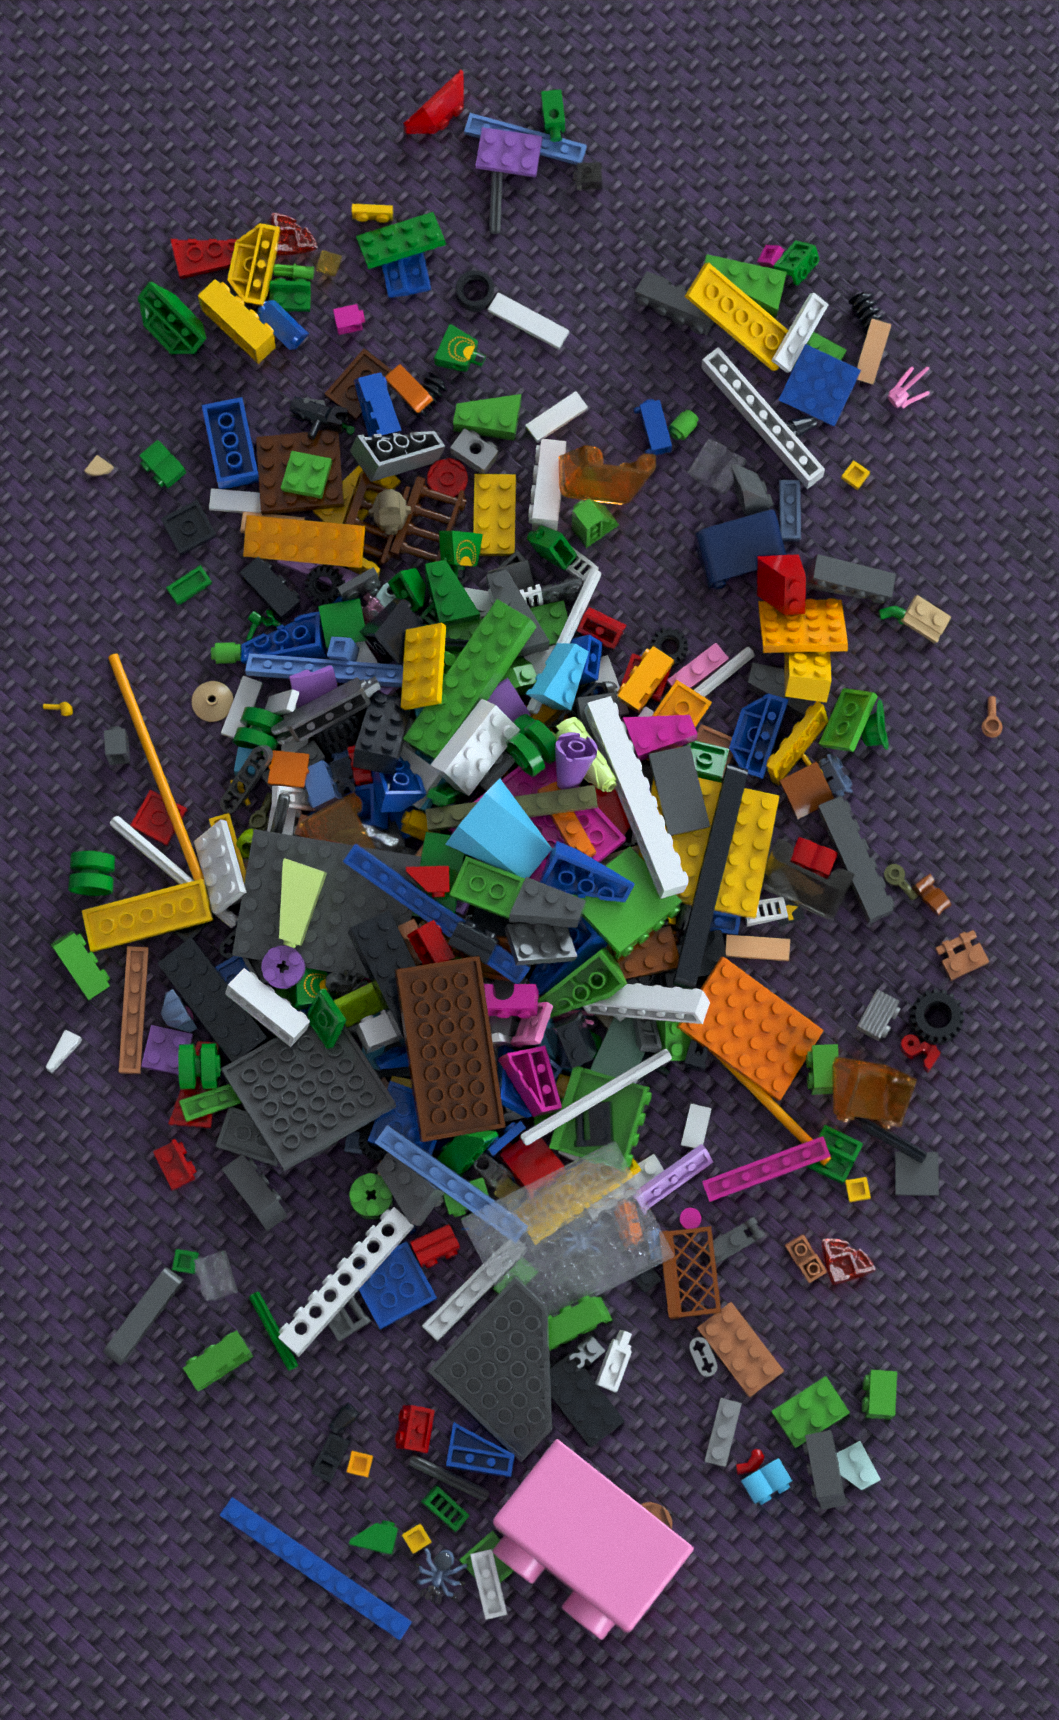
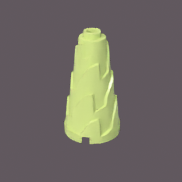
(599, 772)

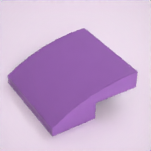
(313, 684)
(508, 700)

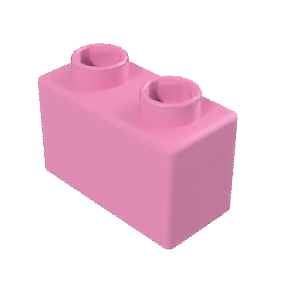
(590, 1540)

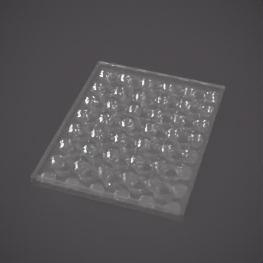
(571, 1231)

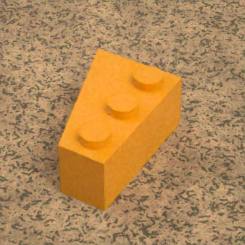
(645, 679)

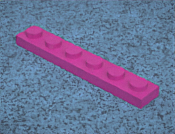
(766, 1169)

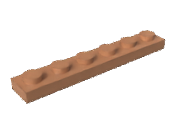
(133, 1010)

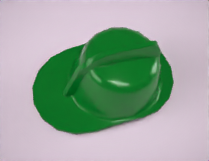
(874, 730)

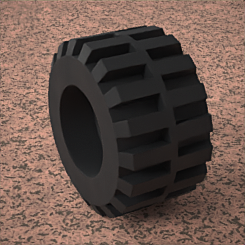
(340, 735)
(949, 1005)

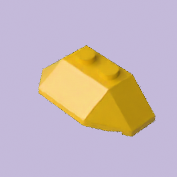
(254, 263)

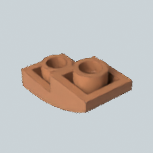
(805, 1258)

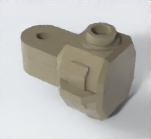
(390, 511)

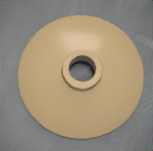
(212, 711)

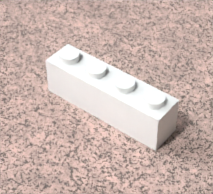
(267, 1007)

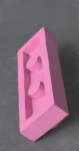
(700, 667)

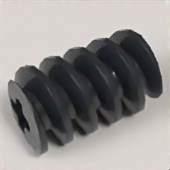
(865, 309)
(432, 385)

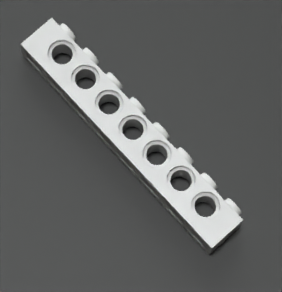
(299, 1343)

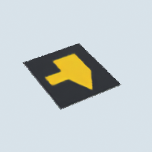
(794, 912)

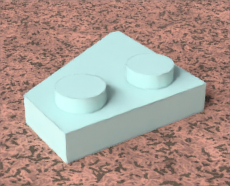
(857, 1466)

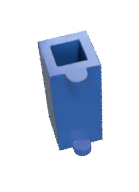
(284, 326)
(654, 427)

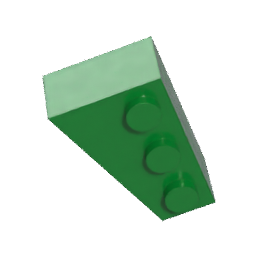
(448, 596)

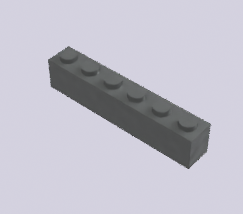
(855, 859)

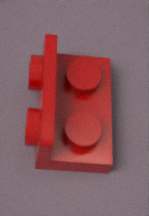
(174, 1165)
(414, 1428)

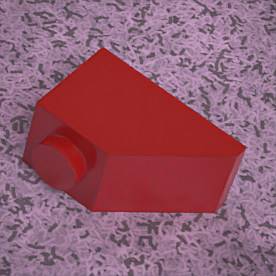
(431, 879)

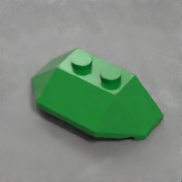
(170, 320)
(465, 1150)

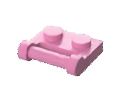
(532, 1029)

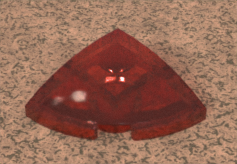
(291, 236)
(844, 1262)

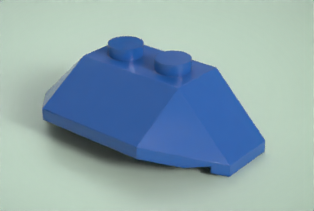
(758, 733)

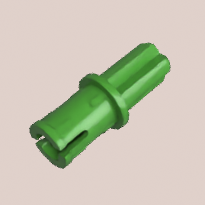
(293, 271)

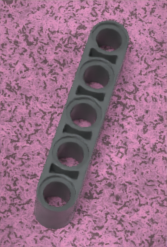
(143, 1316)

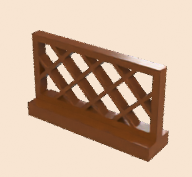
(671, 1275)

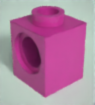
(348, 319)

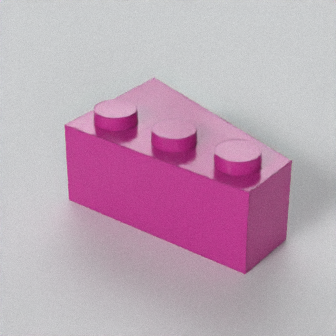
(659, 733)
(533, 1079)

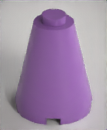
(573, 759)

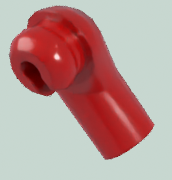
(753, 1464)

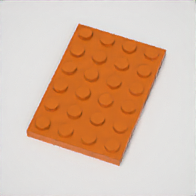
(753, 1029)

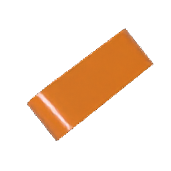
(408, 388)

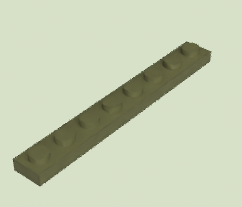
(533, 805)

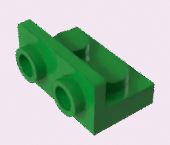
(798, 261)
(291, 294)

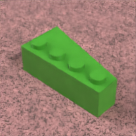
(758, 282)

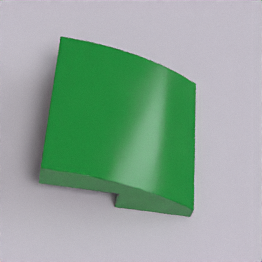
(342, 620)
(843, 1155)

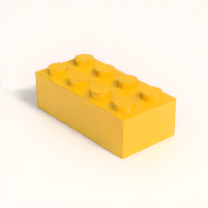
(237, 321)
(807, 675)

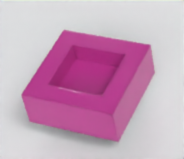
(770, 255)

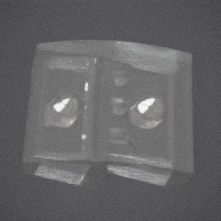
(714, 466)

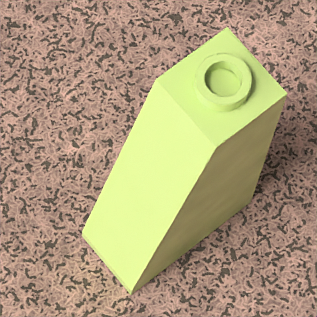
(298, 900)

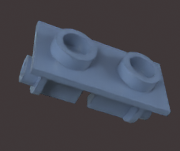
(833, 768)

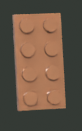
(740, 1349)

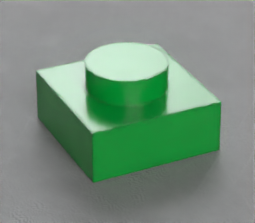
(184, 1261)

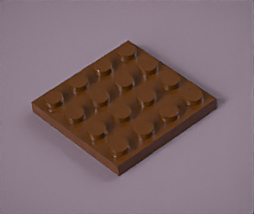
(273, 458)

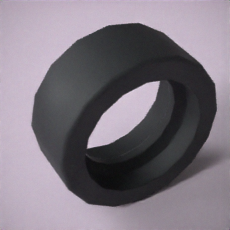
(475, 275)

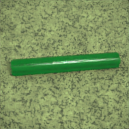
(272, 1329)

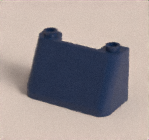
(733, 546)

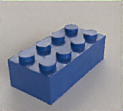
(230, 443)

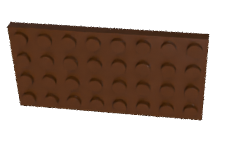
(449, 1048)

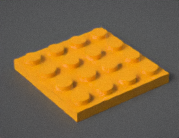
(817, 630)

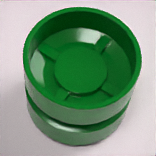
(259, 729)
(533, 748)
(91, 877)
(205, 1066)

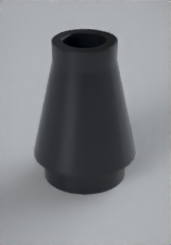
(801, 425)
(345, 1416)

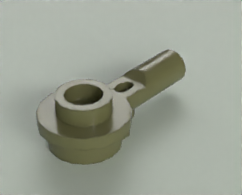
(259, 819)
(894, 875)

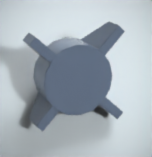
(175, 1013)

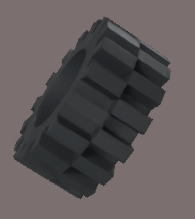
(312, 583)
(675, 636)
(366, 1148)

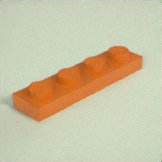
(570, 827)

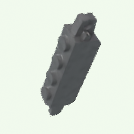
(326, 710)

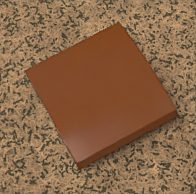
(806, 790)

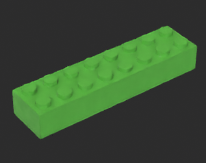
(472, 677)

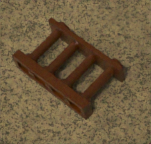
(421, 491)
(358, 502)

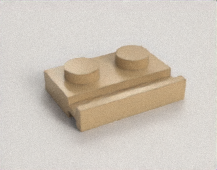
(925, 619)

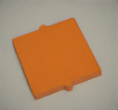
(288, 769)

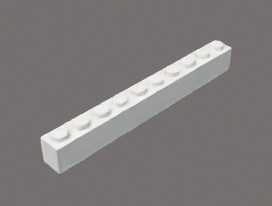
(636, 798)

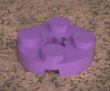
(275, 957)

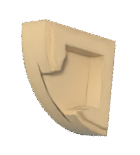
(98, 467)

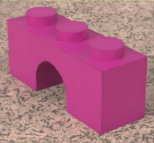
(521, 1003)

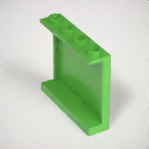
(630, 921)
(626, 1113)

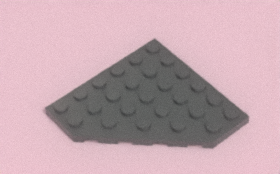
(504, 1369)

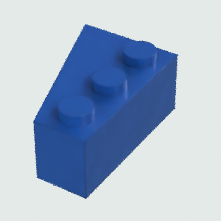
(477, 1455)

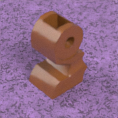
(934, 897)

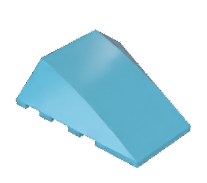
(501, 834)

